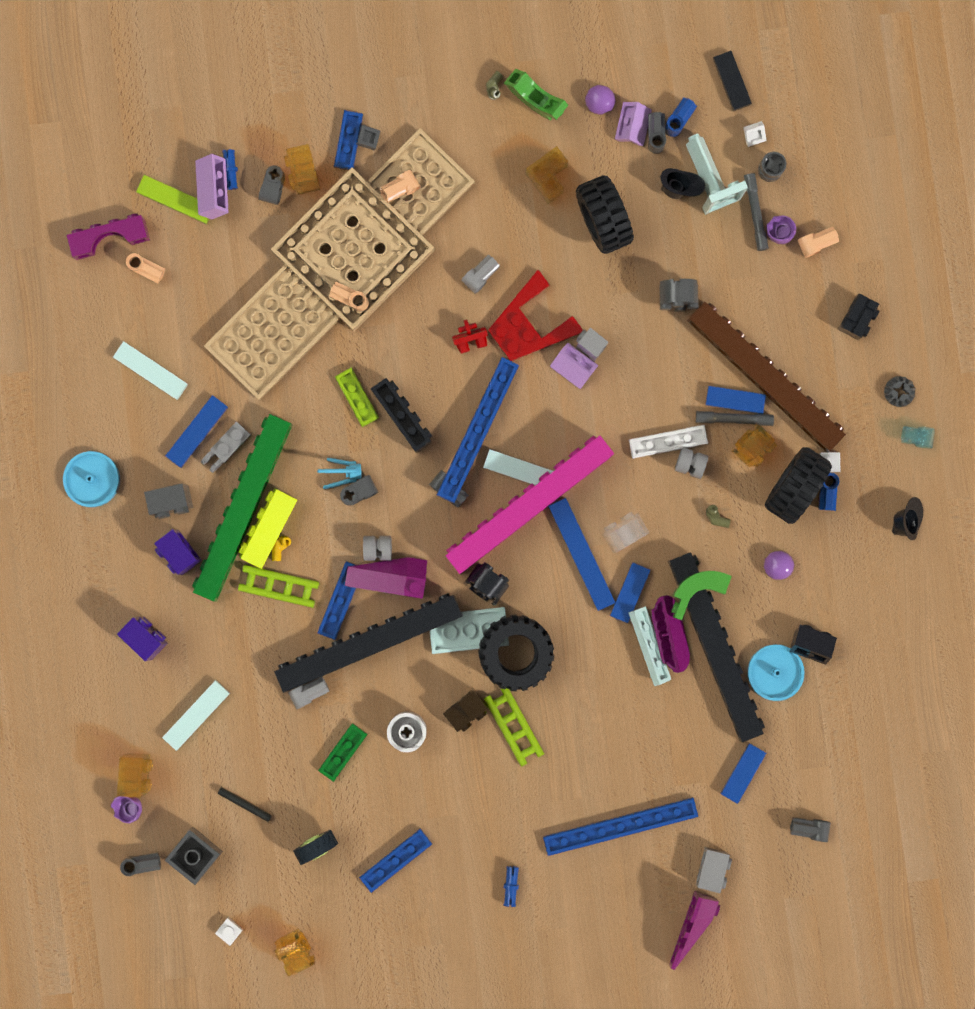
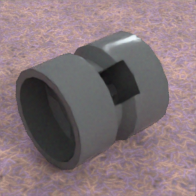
(772, 166)

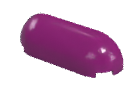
(670, 635)

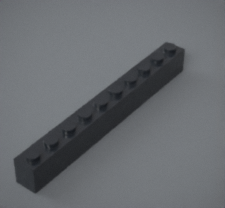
(369, 643)
(719, 653)

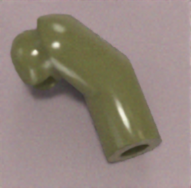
(715, 518)

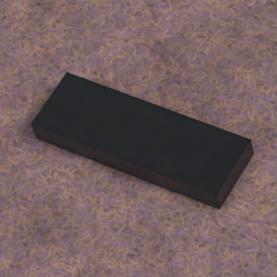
(732, 81)

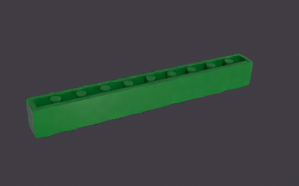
(242, 508)

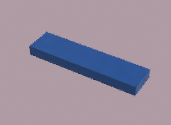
(196, 431)
(337, 606)
(395, 860)

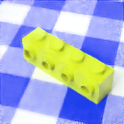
(268, 527)

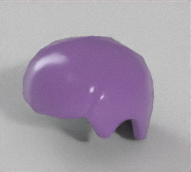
(600, 99)
(781, 229)
(779, 565)
(127, 809)

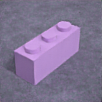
(211, 186)

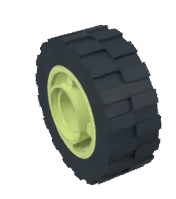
(315, 847)

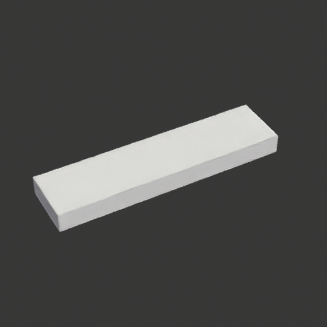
(668, 441)

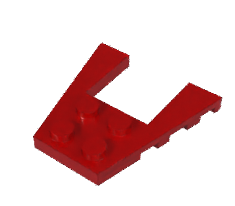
(515, 332)

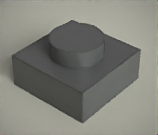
(368, 137)

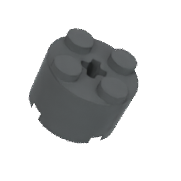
(678, 294)

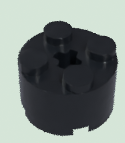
(487, 583)

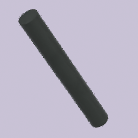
(244, 804)

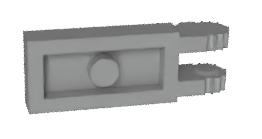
(227, 446)

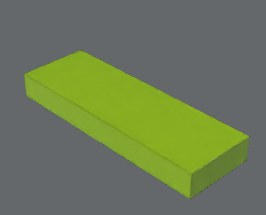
(356, 397)

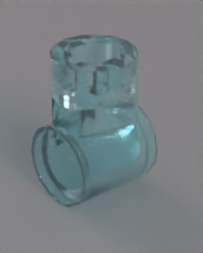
(921, 437)

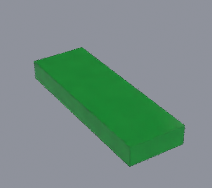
(342, 752)

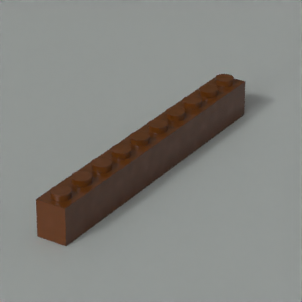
(766, 377)

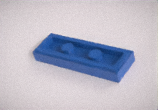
(347, 141)
(735, 400)
(630, 592)
(743, 773)

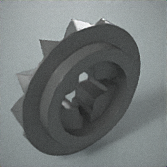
(892, 395)

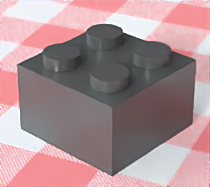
(169, 500)
(193, 855)

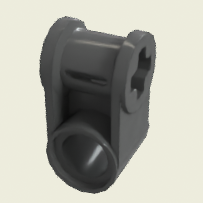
(272, 189)
(362, 488)

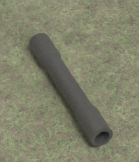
(760, 234)
(712, 417)

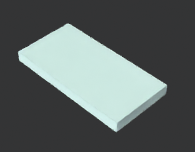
(465, 631)

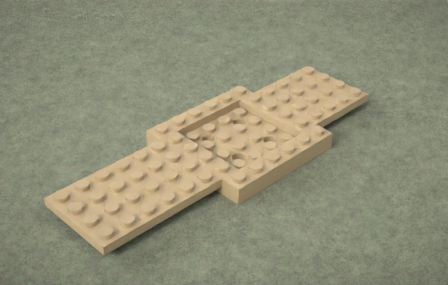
(295, 303)

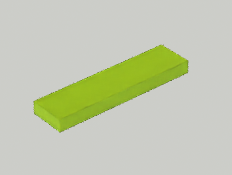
(170, 197)

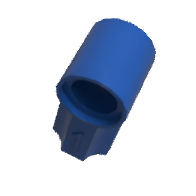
(680, 116)
(828, 495)

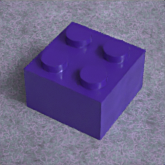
(177, 552)
(143, 638)

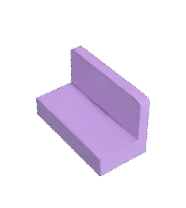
(633, 123)
(573, 365)

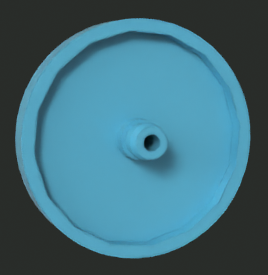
(91, 479)
(775, 672)

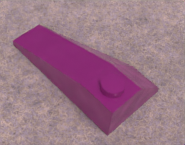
(395, 576)
(698, 917)

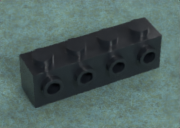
(400, 414)

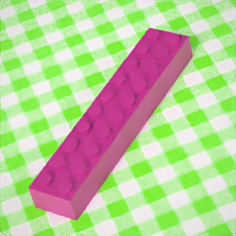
(530, 504)

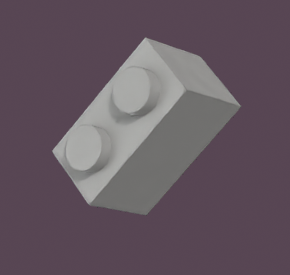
(591, 344)
(713, 870)

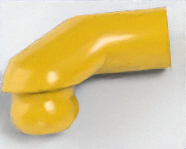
(281, 543)

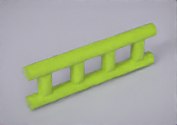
(286, 595)
(511, 738)

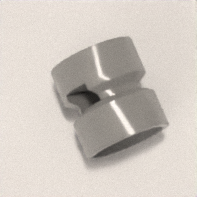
(691, 463)
(377, 548)

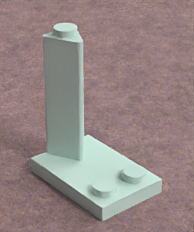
(717, 194)

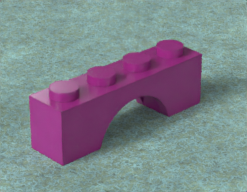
(84, 242)

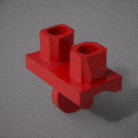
(461, 340)

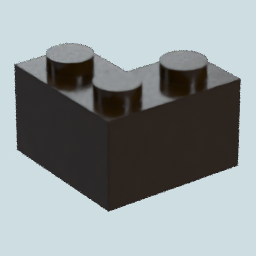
(466, 710)

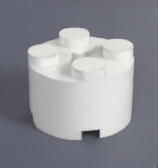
(416, 737)

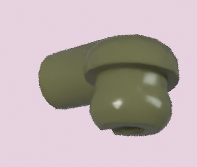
(492, 86)

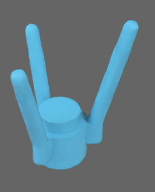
(352, 471)

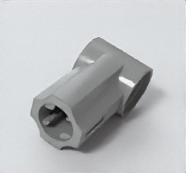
(478, 276)
(305, 693)

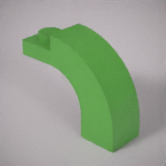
(534, 96)
(688, 587)

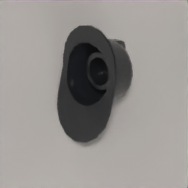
(681, 183)
(909, 519)

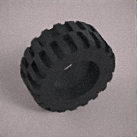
(604, 214)
(798, 485)
(534, 671)

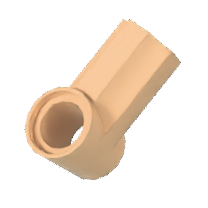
(403, 185)
(814, 243)
(146, 268)
(347, 296)

